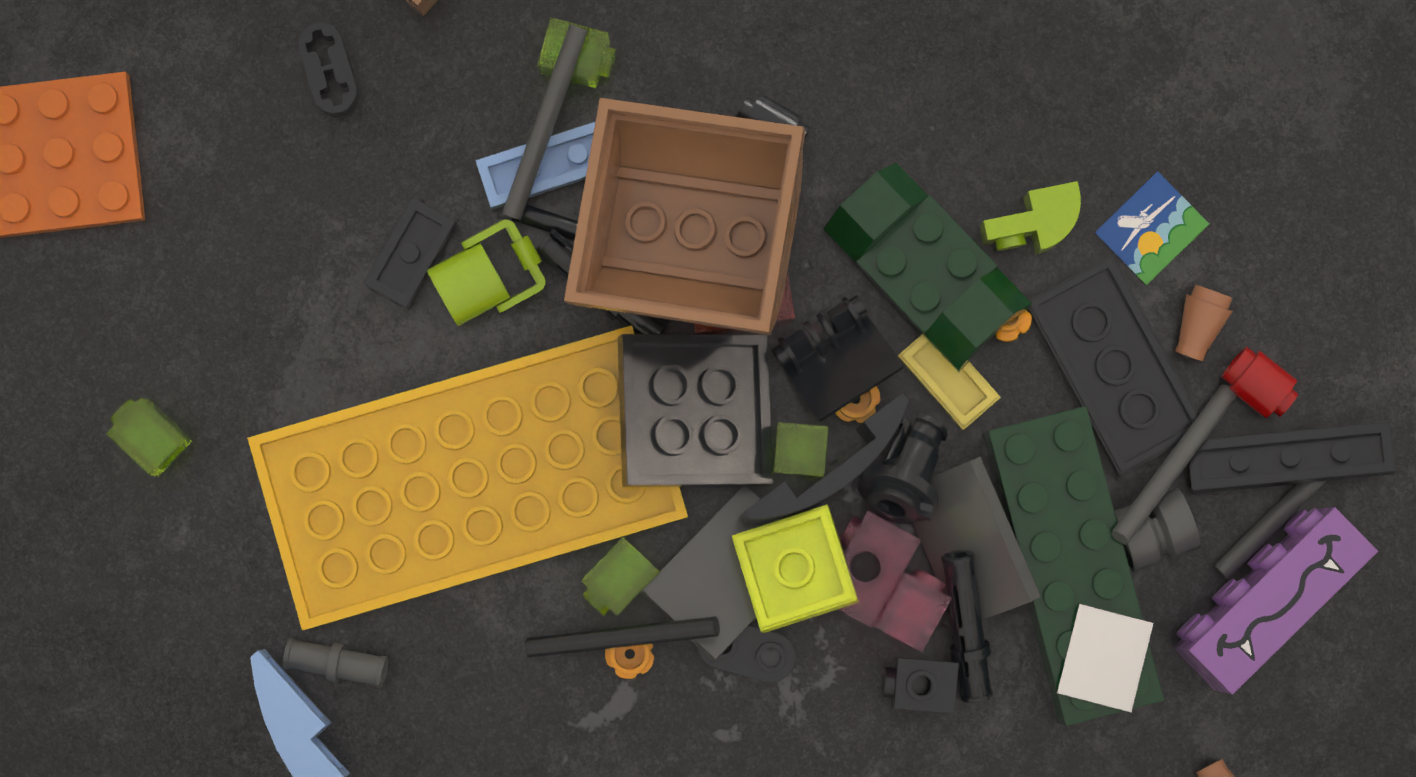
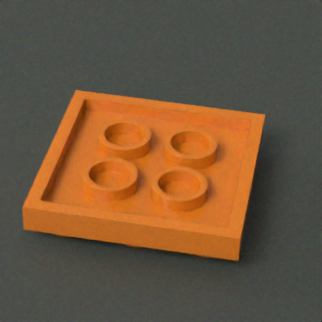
(68, 155)

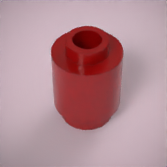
(1260, 382)

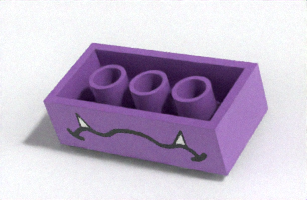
(1274, 598)

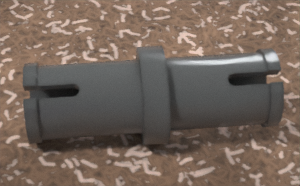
(335, 662)

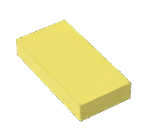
(960, 394)

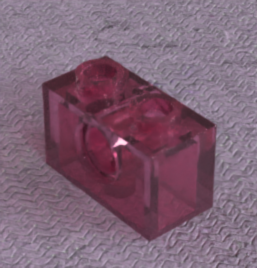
(891, 549)
(914, 609)

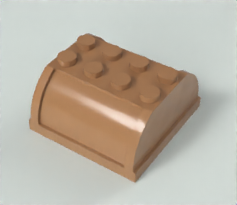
(687, 216)

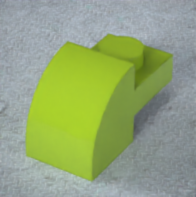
(1047, 219)

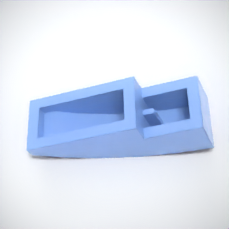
(293, 721)

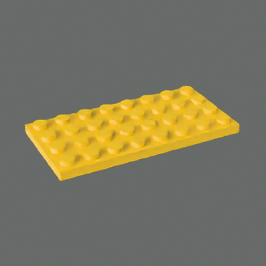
(454, 481)

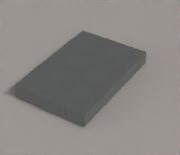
(974, 520)
(708, 578)

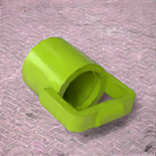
(472, 284)

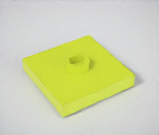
(795, 569)

